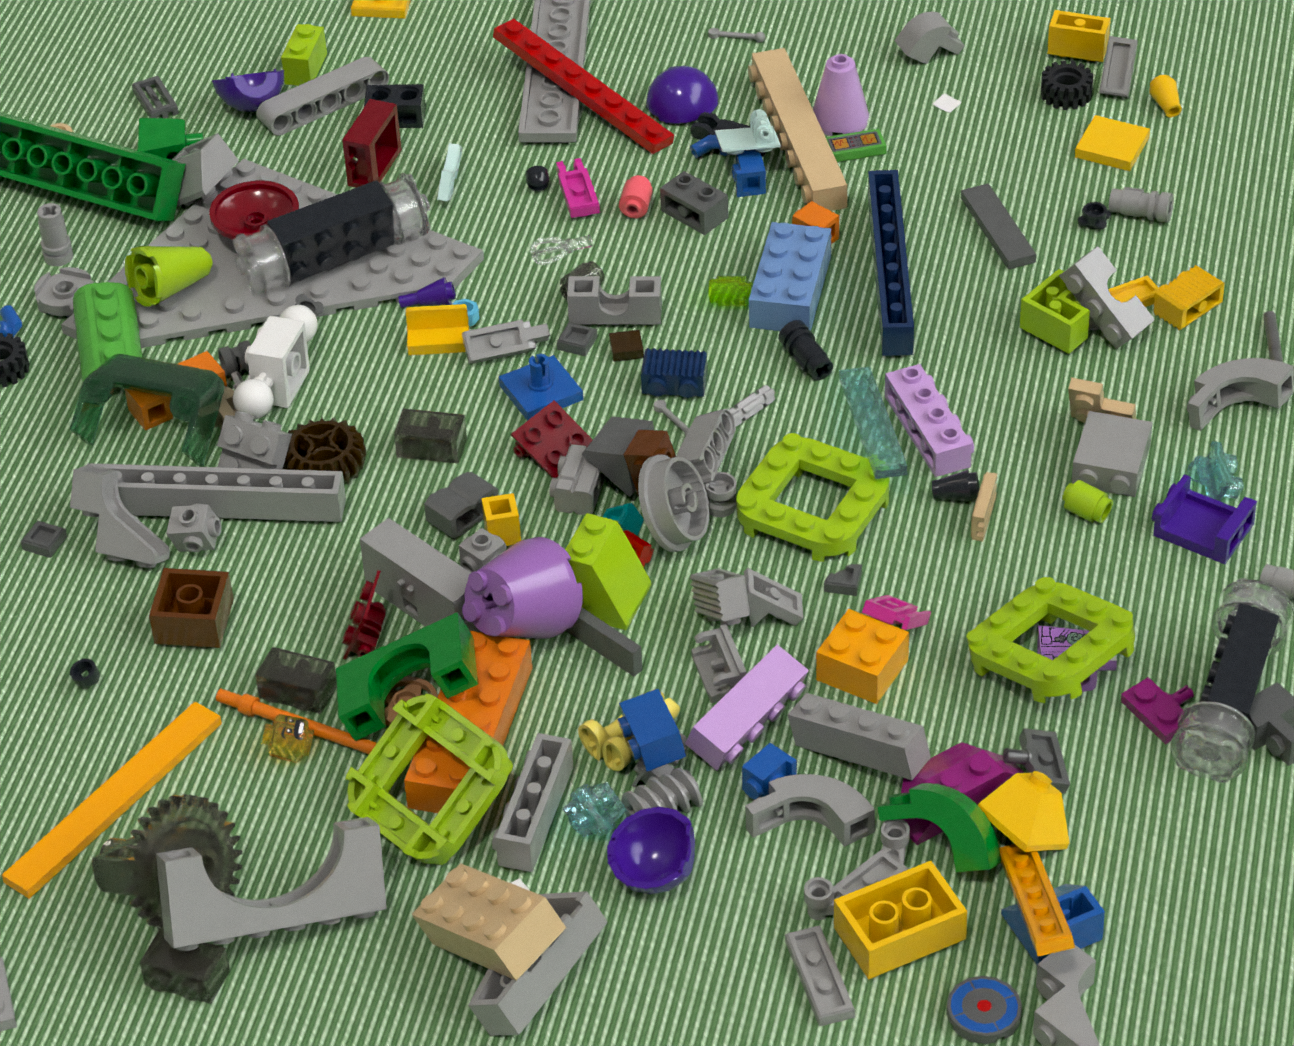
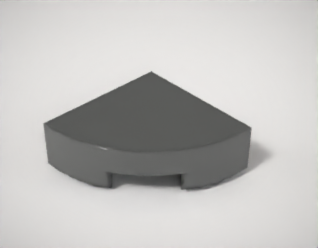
(844, 581)

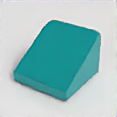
(627, 517)

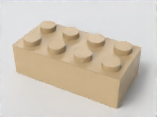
(488, 921)

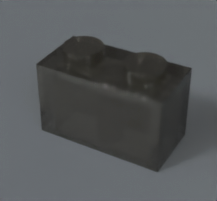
(430, 435)
(296, 680)
(189, 973)

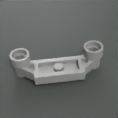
(889, 861)

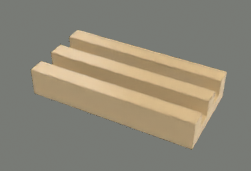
(983, 506)

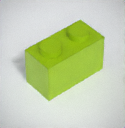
(304, 54)

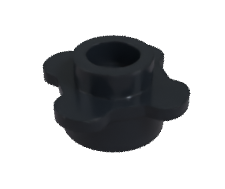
(1094, 216)

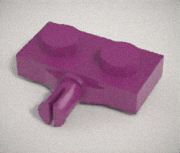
(1156, 708)

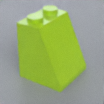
(609, 571)

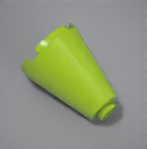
(164, 271)

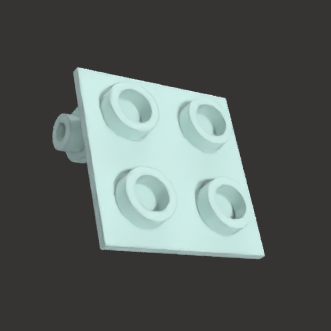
(759, 136)

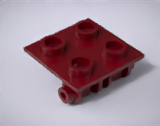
(549, 437)
(366, 620)

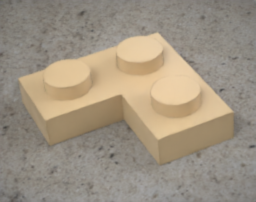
(1089, 396)

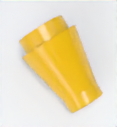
(1165, 93)

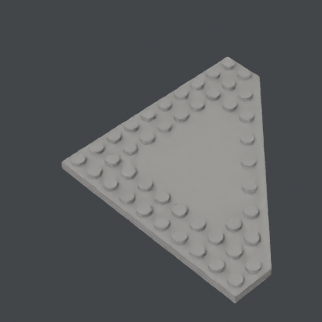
(224, 296)

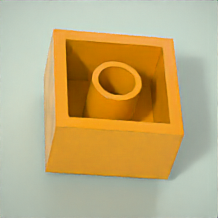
(862, 656)

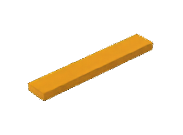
(1036, 900)

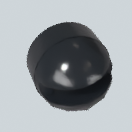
(537, 178)
(80, 667)

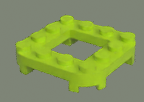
(791, 457)
(1109, 635)
(392, 753)

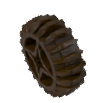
(326, 448)

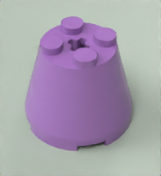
(524, 592)

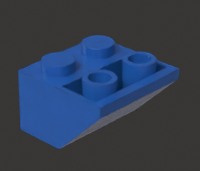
(1080, 910)

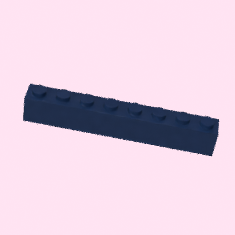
(890, 263)

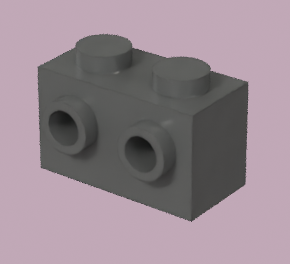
(694, 202)

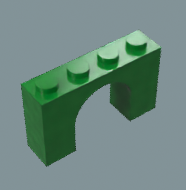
(367, 680)

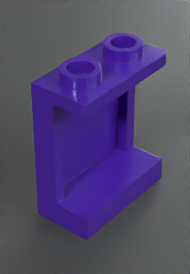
(1202, 522)

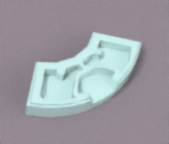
(449, 172)

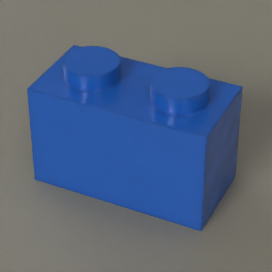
(651, 730)

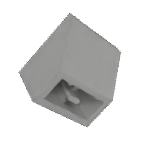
(206, 165)

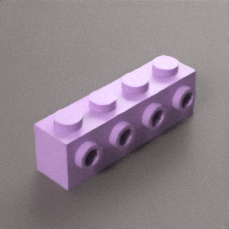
(928, 420)
(747, 707)

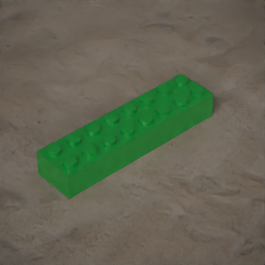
(89, 168)

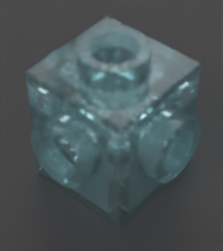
(594, 809)

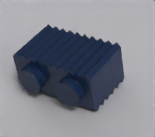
(674, 372)

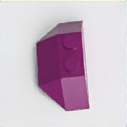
(965, 769)

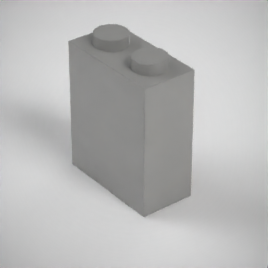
(1112, 453)

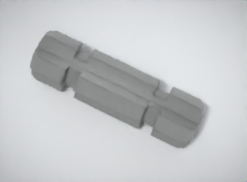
(752, 404)

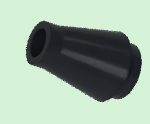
(959, 487)

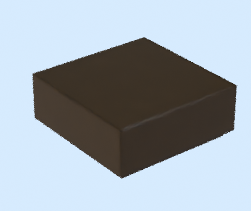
(626, 345)

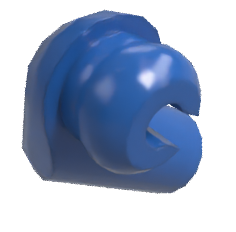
(11, 321)

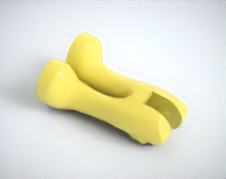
(609, 741)

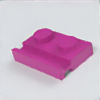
(895, 611)

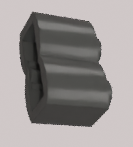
(459, 505)

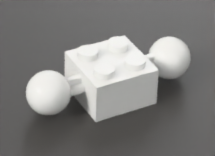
(276, 362)

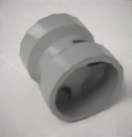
(721, 494)

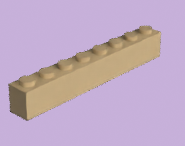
(798, 129)

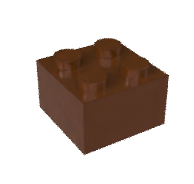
(191, 607)

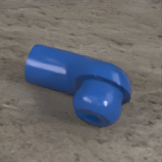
(705, 145)

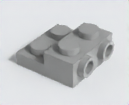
(252, 443)

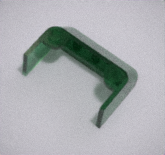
(192, 390)

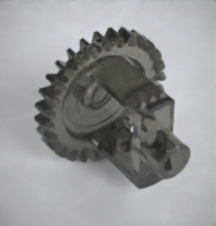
(176, 824)

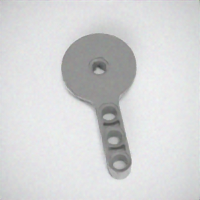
(674, 488)

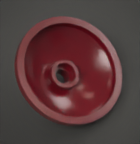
(249, 206)

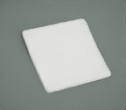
(946, 103)

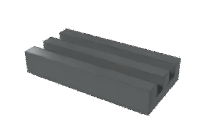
(161, 110)

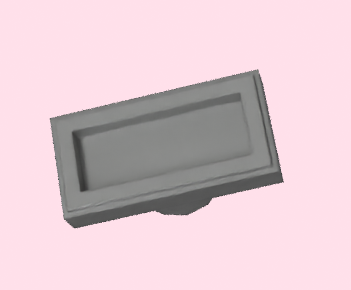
(1118, 66)

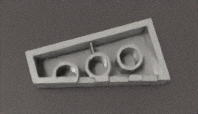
(508, 1004)

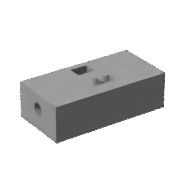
(414, 574)

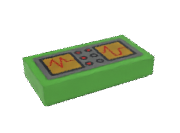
(857, 145)

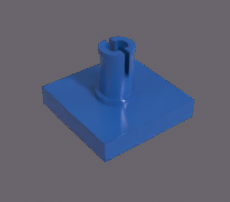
(539, 384)

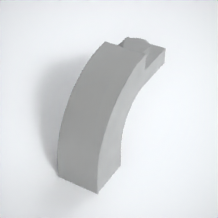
(1238, 381)
(812, 799)

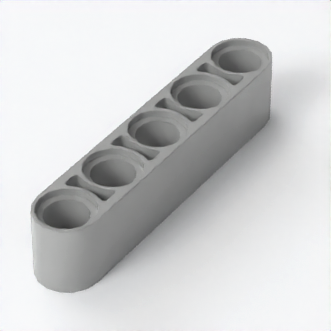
(321, 96)

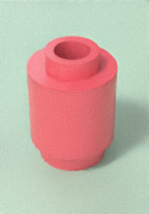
(636, 197)

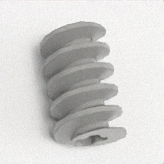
(665, 792)

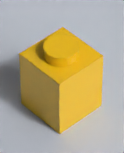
(502, 517)

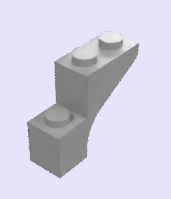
(118, 531)
(1062, 1018)

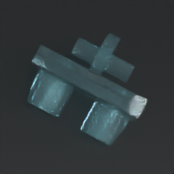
(1217, 473)

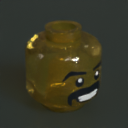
(288, 738)

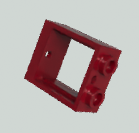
(373, 141)

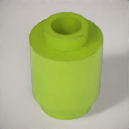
(1087, 501)

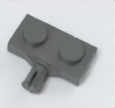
(1041, 754)

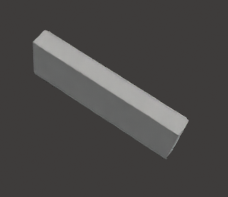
(819, 976)

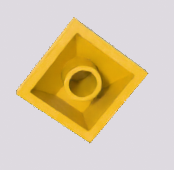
(1029, 812)

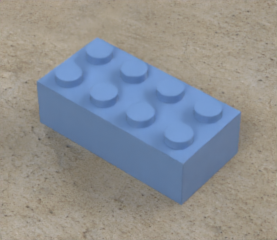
(789, 276)

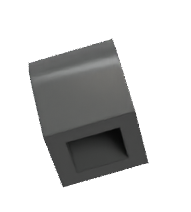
(1274, 722)

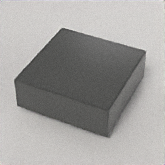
(577, 339)
(44, 539)

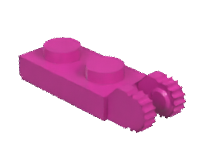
(577, 189)

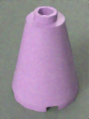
(840, 98)

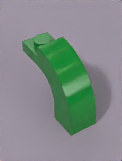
(959, 817)

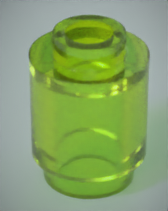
(729, 290)

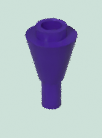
(434, 294)

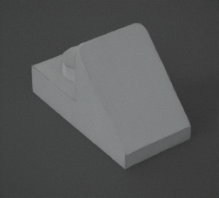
(771, 597)

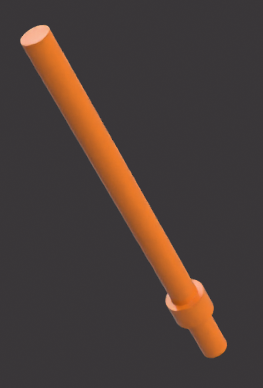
(251, 706)

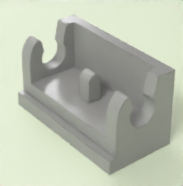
(718, 662)

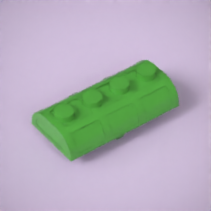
(104, 324)

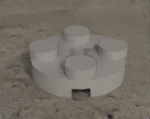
(52, 290)

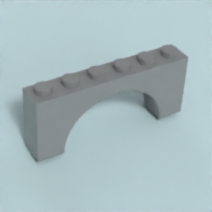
(343, 886)

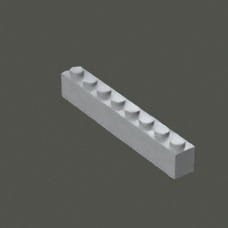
(232, 491)

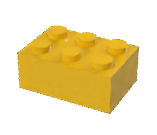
(900, 919)

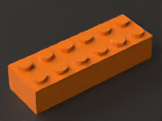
(491, 705)

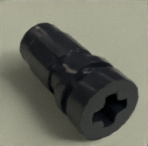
(805, 350)

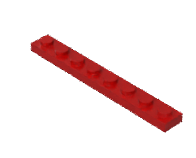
(583, 86)

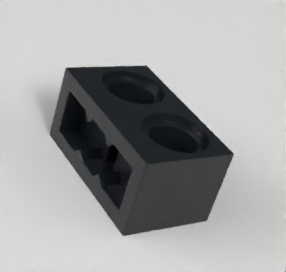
(409, 101)

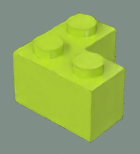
(1055, 314)

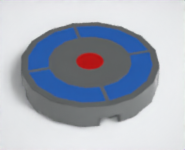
(984, 1009)

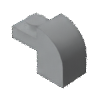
(925, 34)

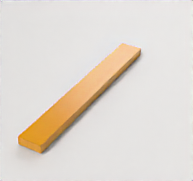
(111, 800)

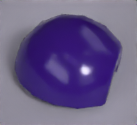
(249, 90)
(681, 95)
(652, 850)

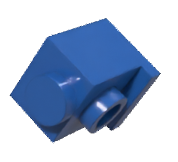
(749, 174)
(764, 767)

